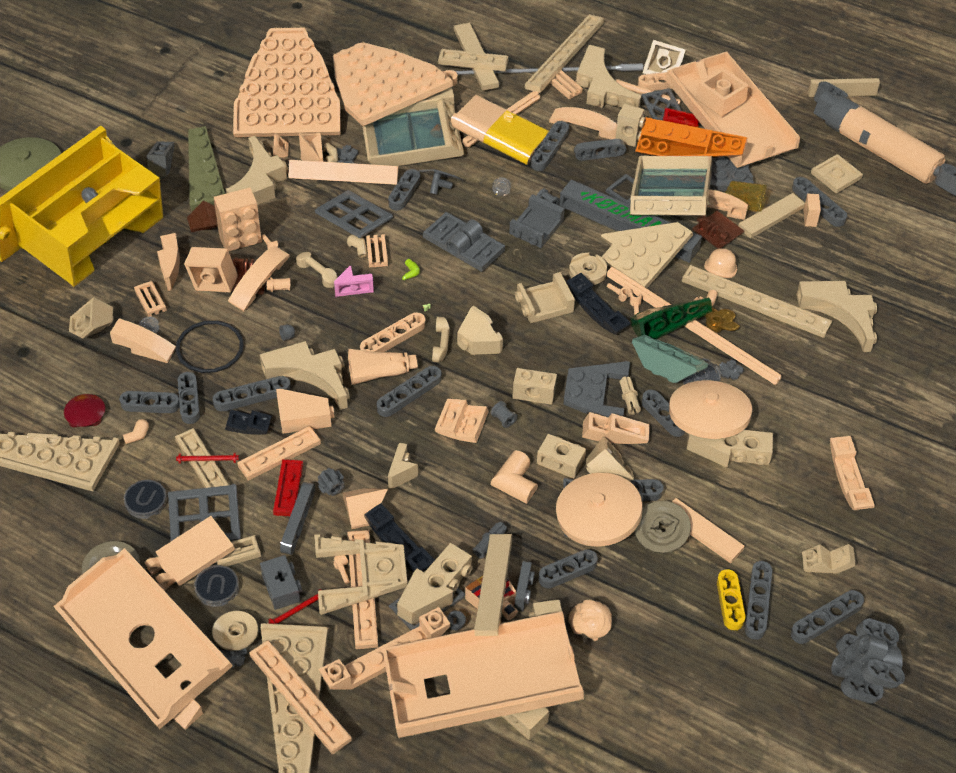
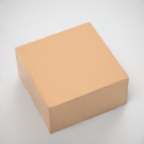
(811, 210)

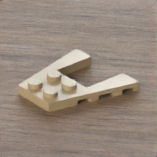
(381, 569)

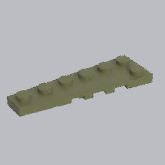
(203, 170)

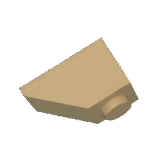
(662, 58)
(91, 318)
(478, 335)
(607, 459)

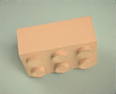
(237, 219)

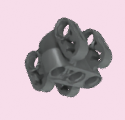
(868, 660)

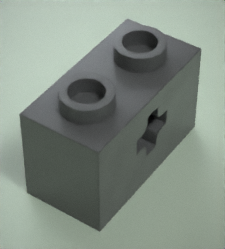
(280, 582)

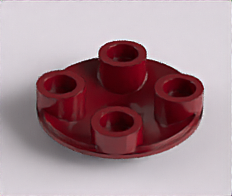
(84, 410)

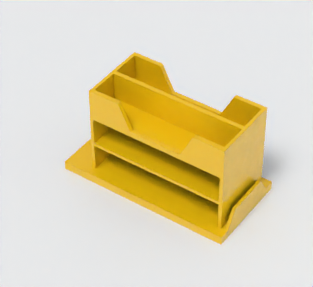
(54, 221)

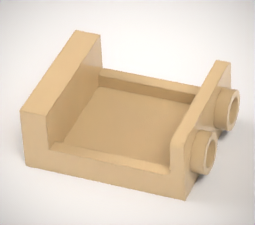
(546, 299)

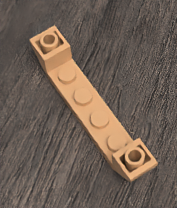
(373, 664)

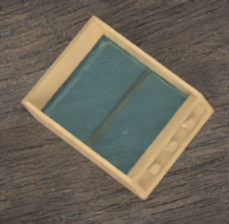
(410, 135)
(671, 185)

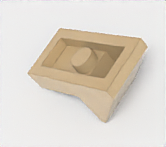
(401, 469)

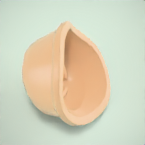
(721, 263)

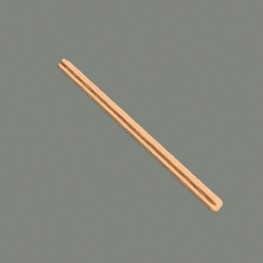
(698, 328)

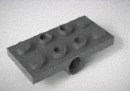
(464, 241)

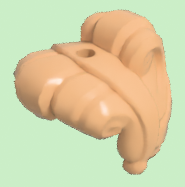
(590, 619)

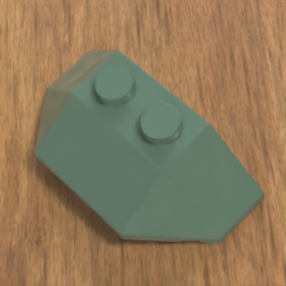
(667, 359)

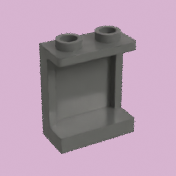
(537, 221)

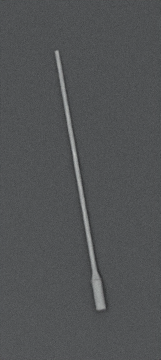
(622, 67)

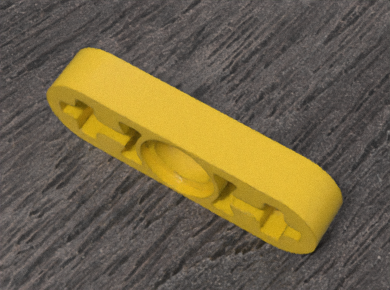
(727, 608)

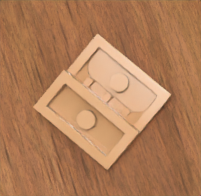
(461, 420)

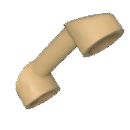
(328, 275)
(440, 352)

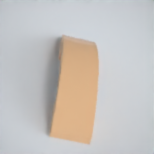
(586, 118)
(722, 201)
(256, 276)
(848, 473)

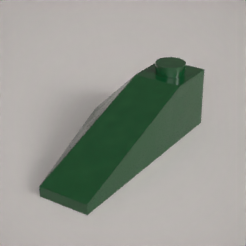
(665, 319)

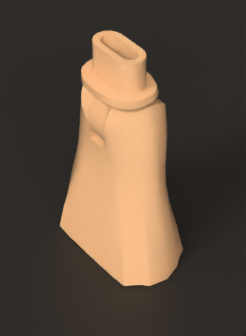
(373, 365)

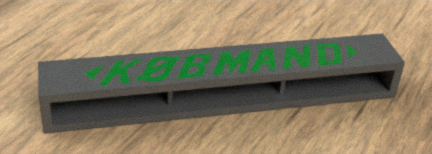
(616, 214)

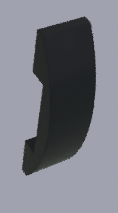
(594, 306)
(389, 532)

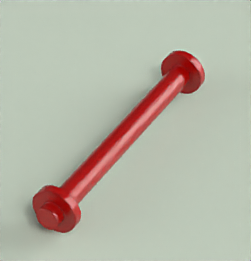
(234, 457)
(294, 610)

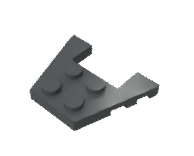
(587, 387)

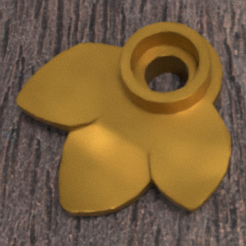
(721, 320)

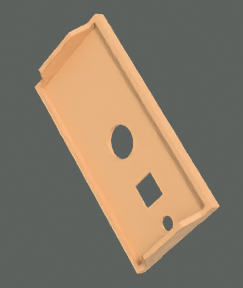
(116, 600)

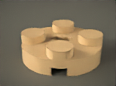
(584, 261)

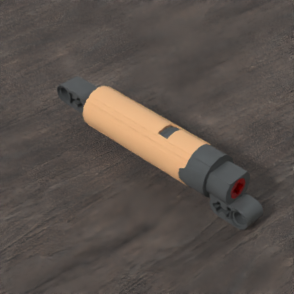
(883, 138)

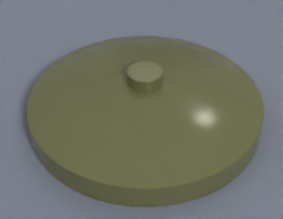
(23, 158)

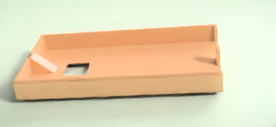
(755, 119)
(487, 675)

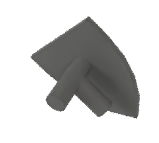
(436, 182)

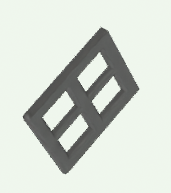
(343, 222)
(203, 494)

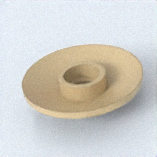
(235, 623)

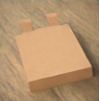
(190, 553)

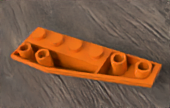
(675, 139)

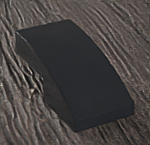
(244, 423)

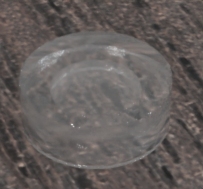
(501, 186)
(150, 323)

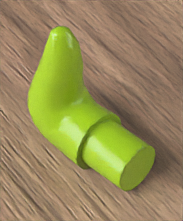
(414, 269)

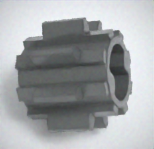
(331, 482)

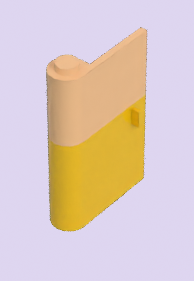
(499, 128)

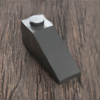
(160, 158)

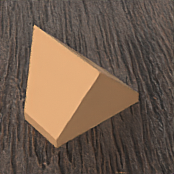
(311, 147)
(360, 502)

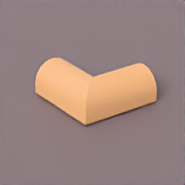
(510, 478)

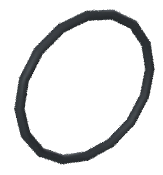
(206, 323)

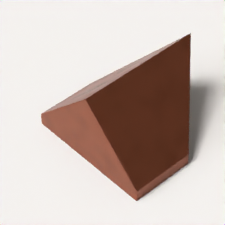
(202, 217)

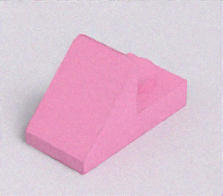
(350, 285)

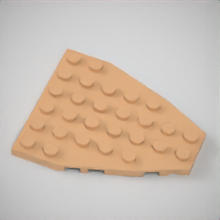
(383, 81)
(286, 89)

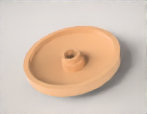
(710, 409)
(599, 509)

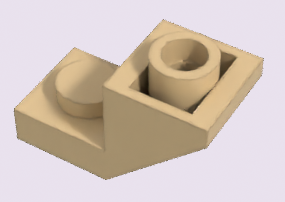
(821, 560)

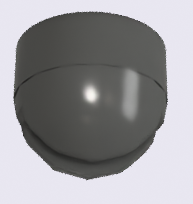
(88, 194)
(286, 332)
(460, 620)

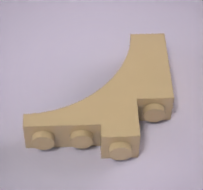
(601, 85)
(263, 173)
(835, 300)
(301, 364)

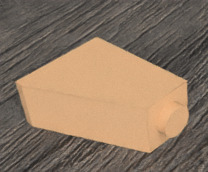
(303, 410)

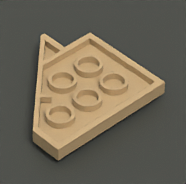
(645, 250)

